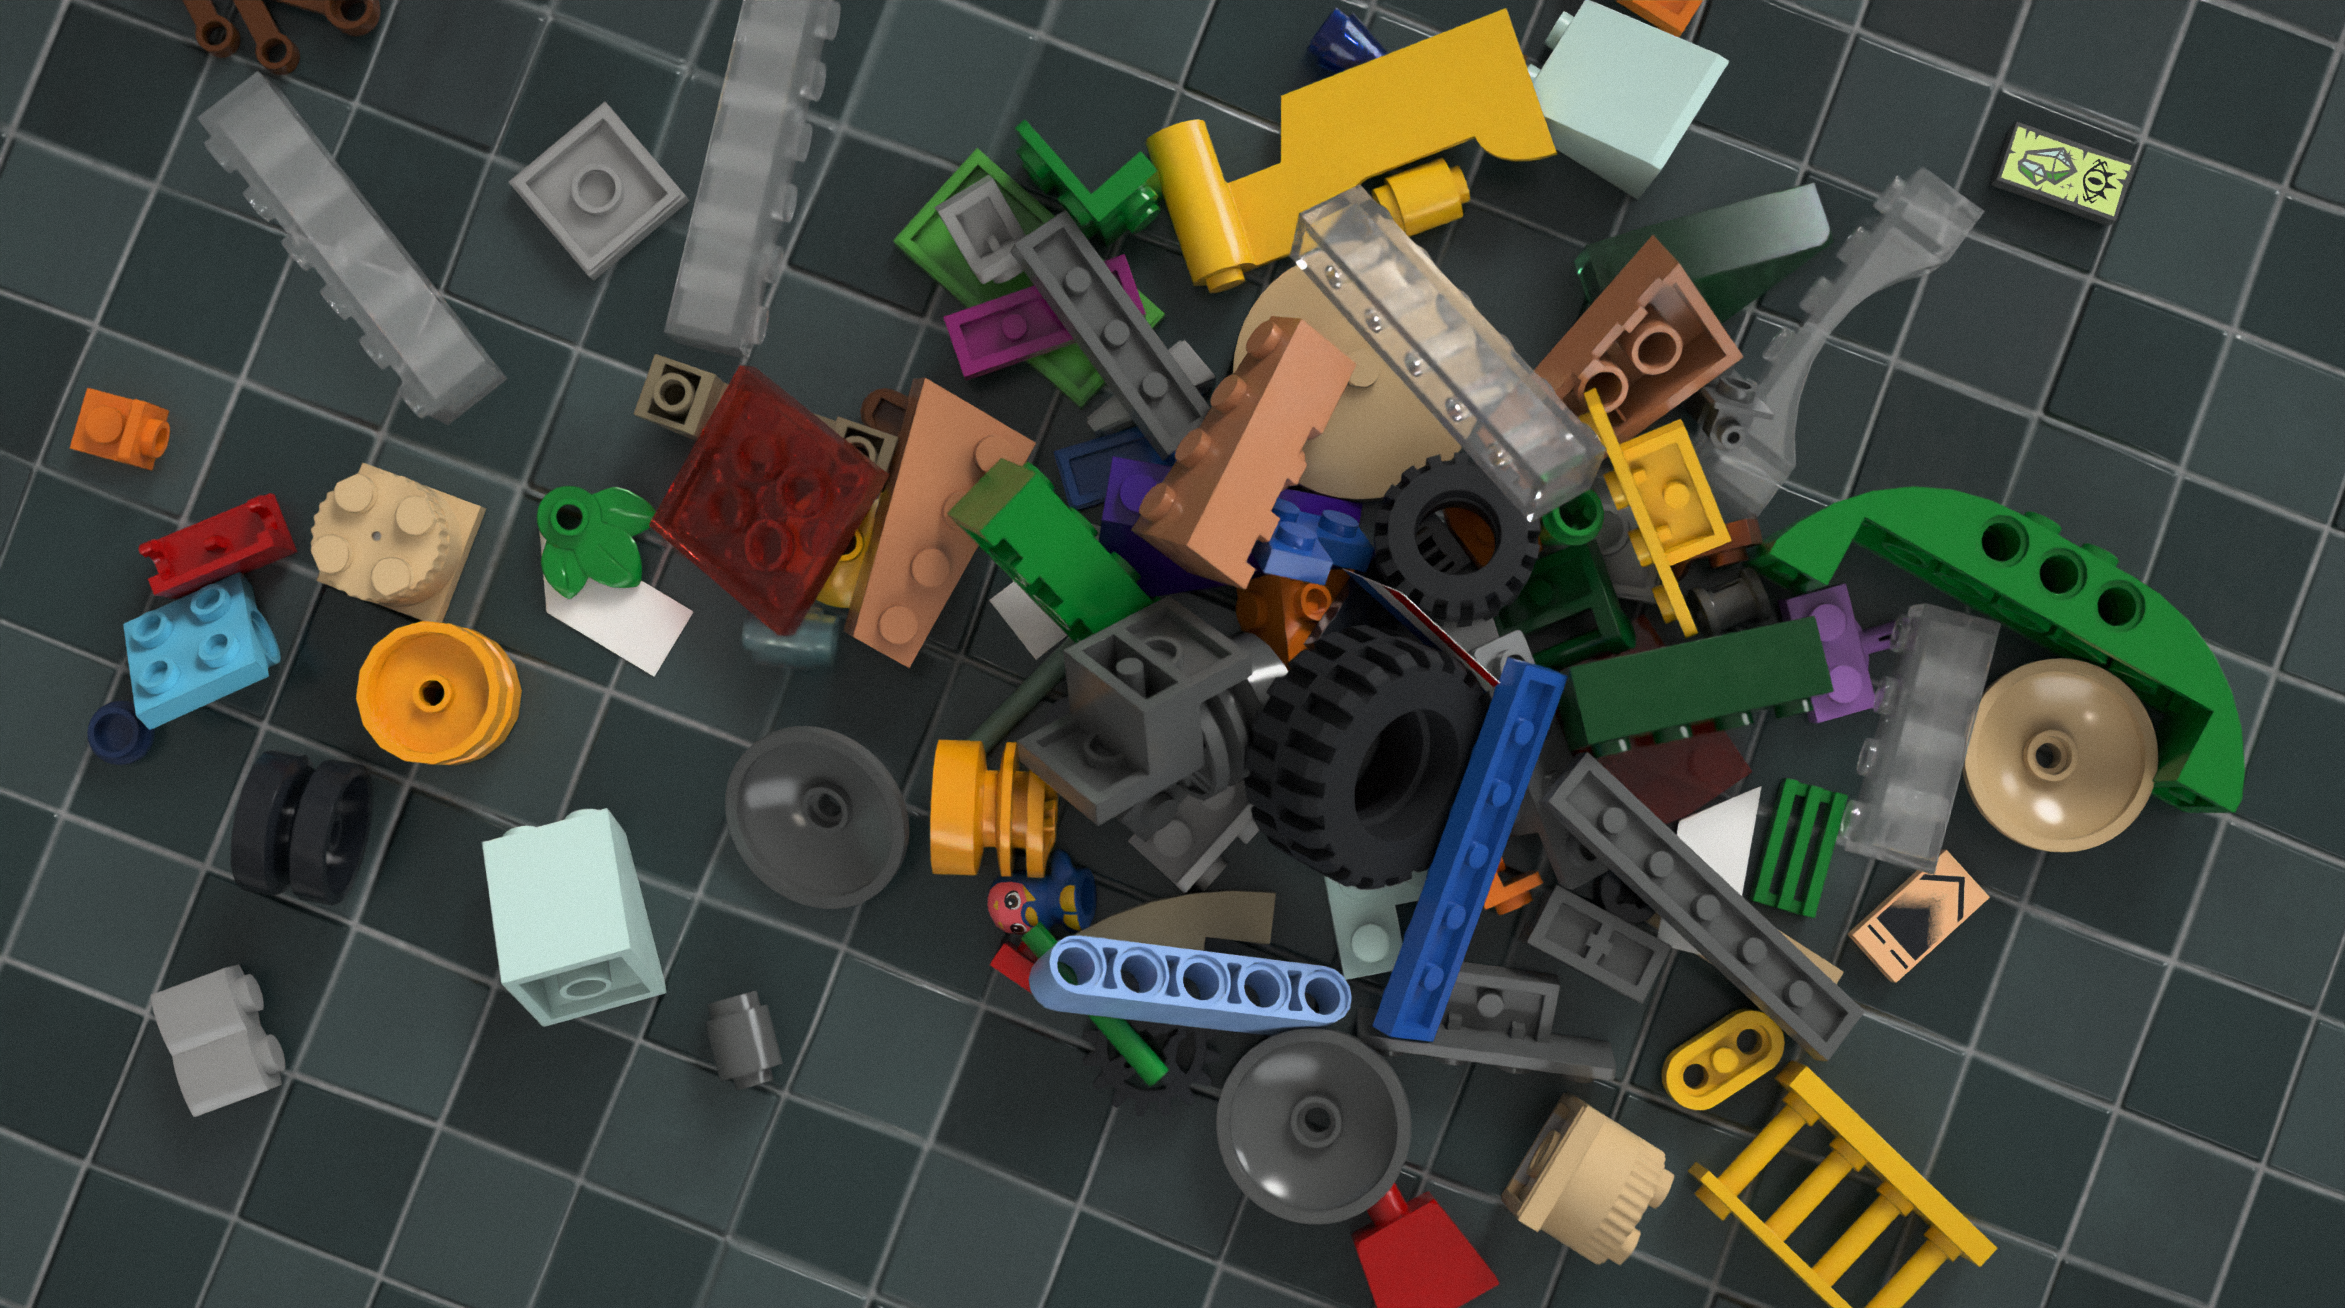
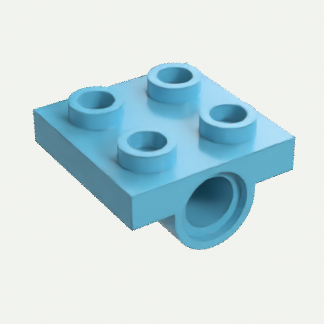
(198, 650)

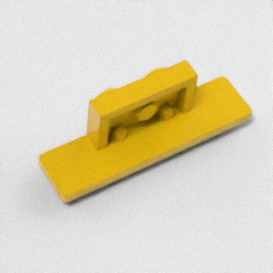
(1668, 498)

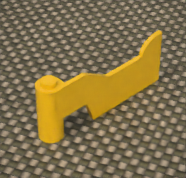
(1342, 134)

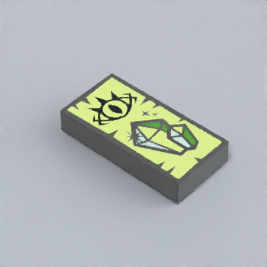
(2062, 173)

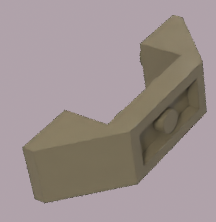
(686, 396)

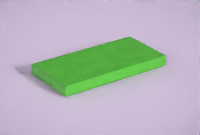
(935, 252)

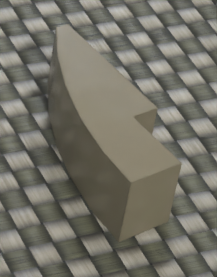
(1190, 917)

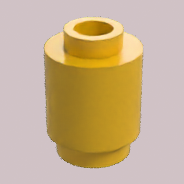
(1424, 196)

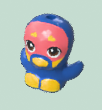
(1059, 898)

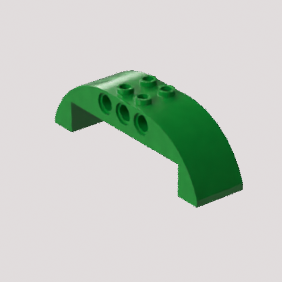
(2050, 594)

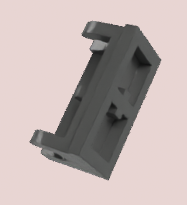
(1595, 943)

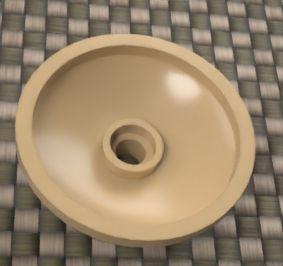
(2099, 749)

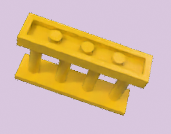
(1852, 1148)

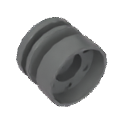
(1228, 721)

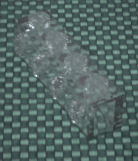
(1920, 736)

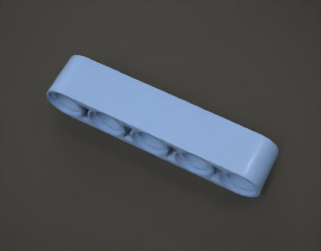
(1163, 994)

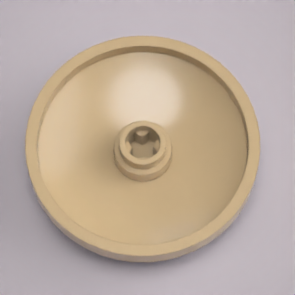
(1377, 421)

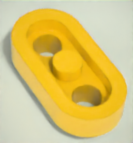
(1722, 1062)

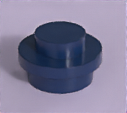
(118, 734)

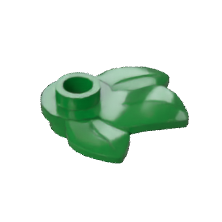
(599, 545)

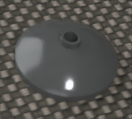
(795, 833)
(1287, 1161)

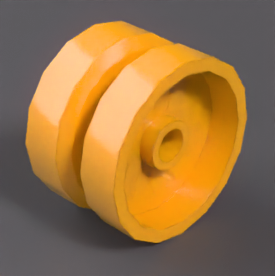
(400, 690)

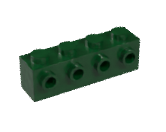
(1694, 684)

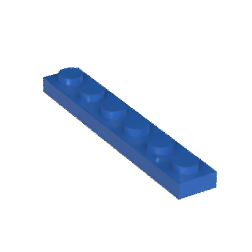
(1469, 850)

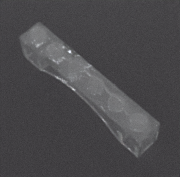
(1911, 238)

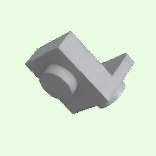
(983, 230)

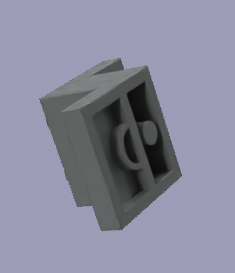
(1134, 709)

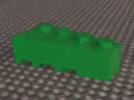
(1049, 550)

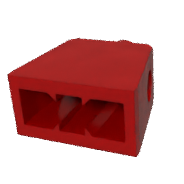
(1418, 1255)

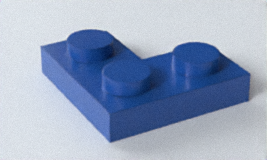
(1309, 544)

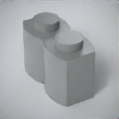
(218, 1039)

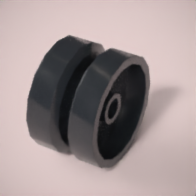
(301, 827)

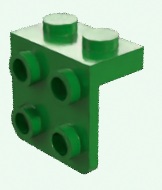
(1118, 205)

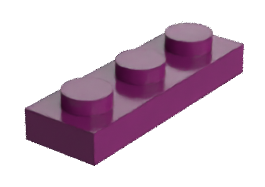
(1017, 326)

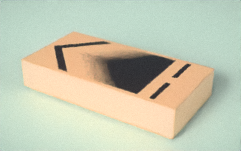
(1918, 917)

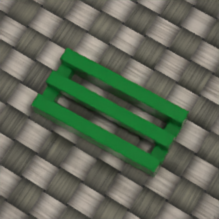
(1822, 852)

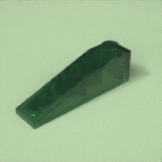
(1726, 250)

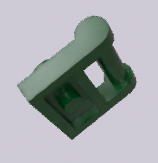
(1562, 589)

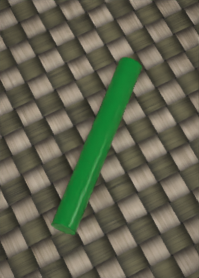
(1116, 1030)

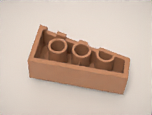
(1245, 452)
(914, 544)

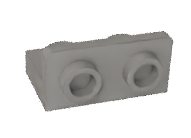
(1197, 835)

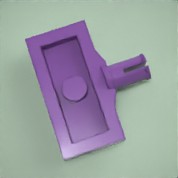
(1844, 647)

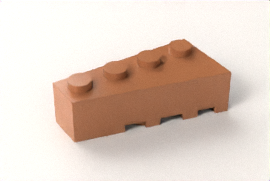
(1640, 345)

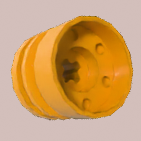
(988, 809)

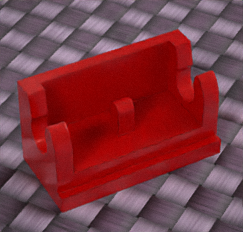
(219, 547)

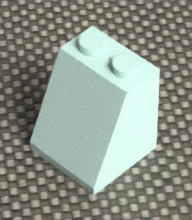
(1621, 93)
(570, 918)

